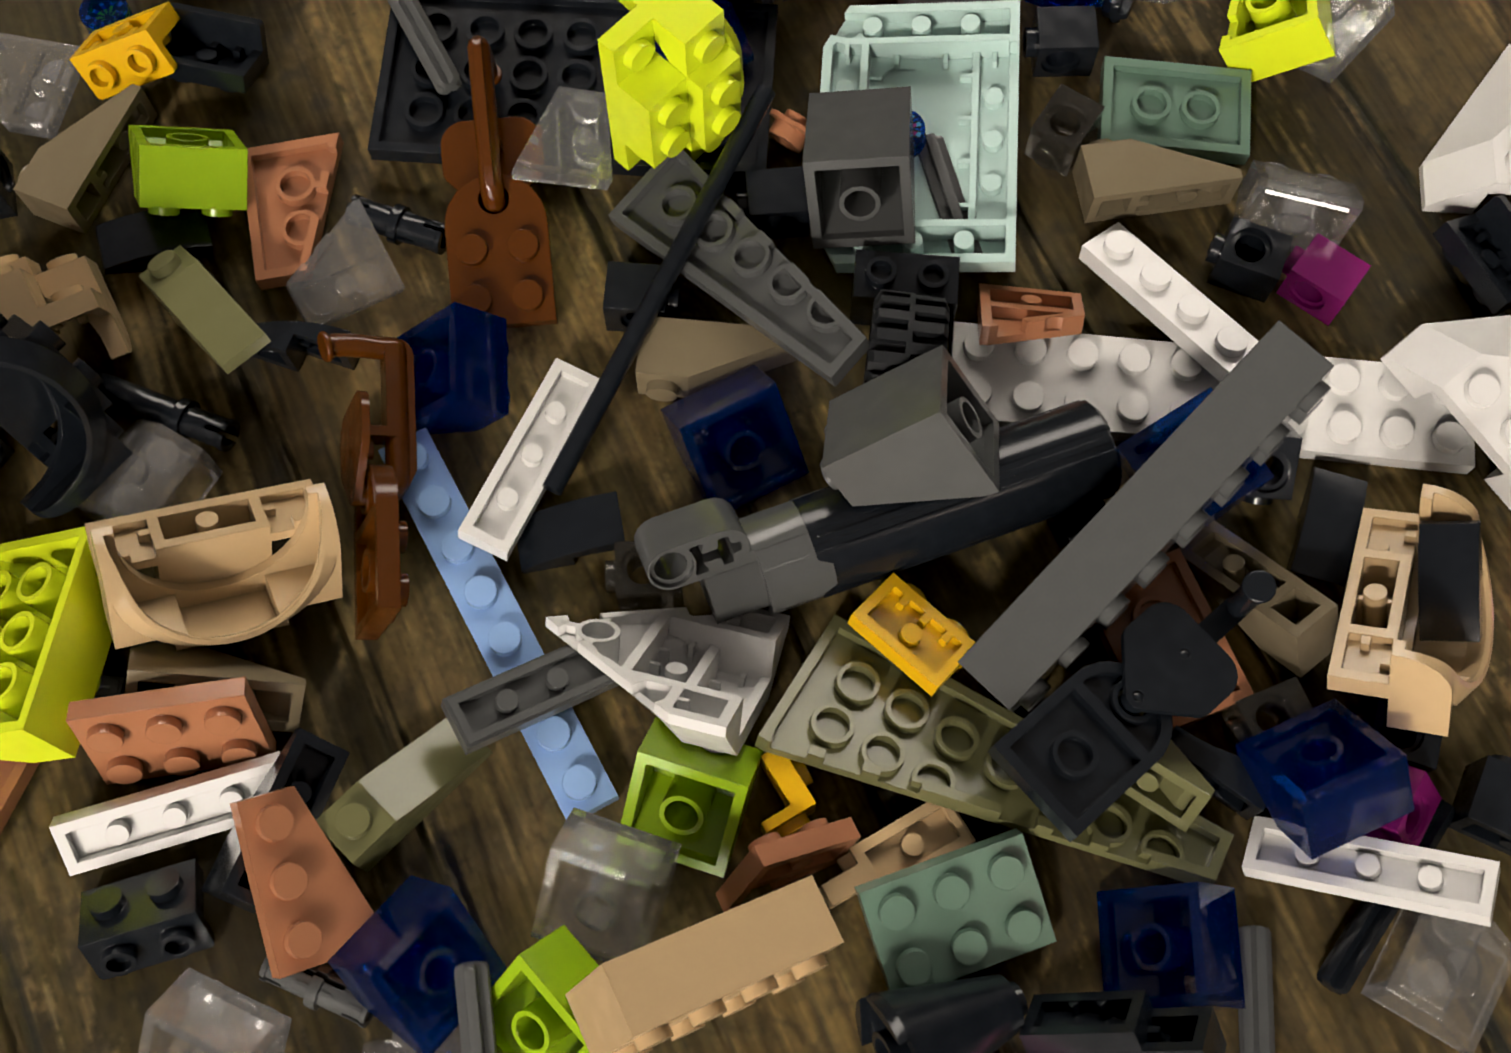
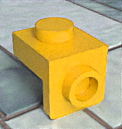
(790, 783)

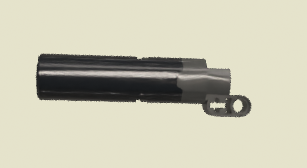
(827, 546)

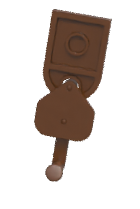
(495, 223)
(377, 488)

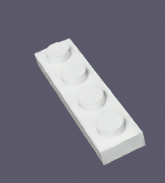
(1168, 300)
(517, 478)
(156, 816)
(1379, 873)

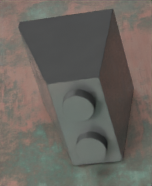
(860, 167)
(912, 437)

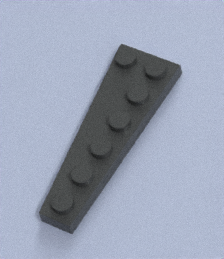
(741, 268)

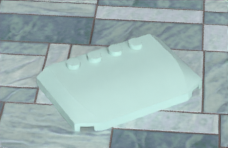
(964, 89)

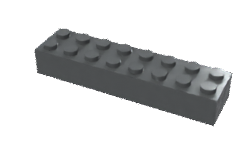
(1150, 512)

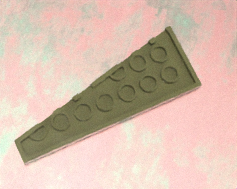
(877, 726)

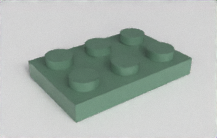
(1178, 107)
(956, 912)

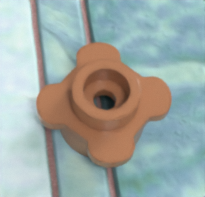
(788, 129)

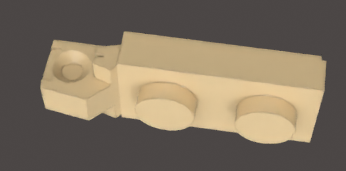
(903, 843)

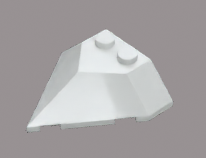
(1474, 149)
(1471, 375)
(686, 668)

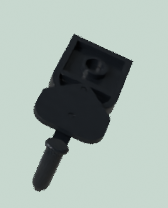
(1090, 744)

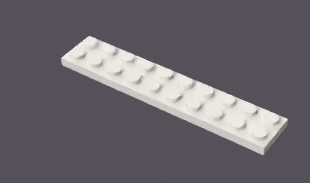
(1138, 381)

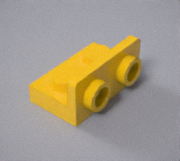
(128, 52)
(912, 633)

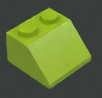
(188, 169)
(691, 796)
(531, 997)

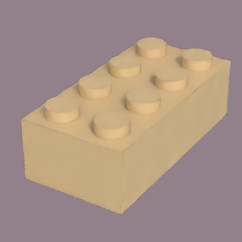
(705, 971)

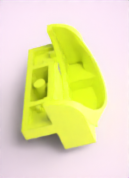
(675, 104)

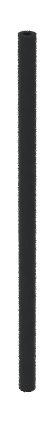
(658, 291)

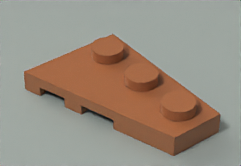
(289, 203)
(296, 881)

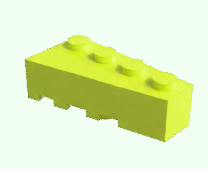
(1277, 35)

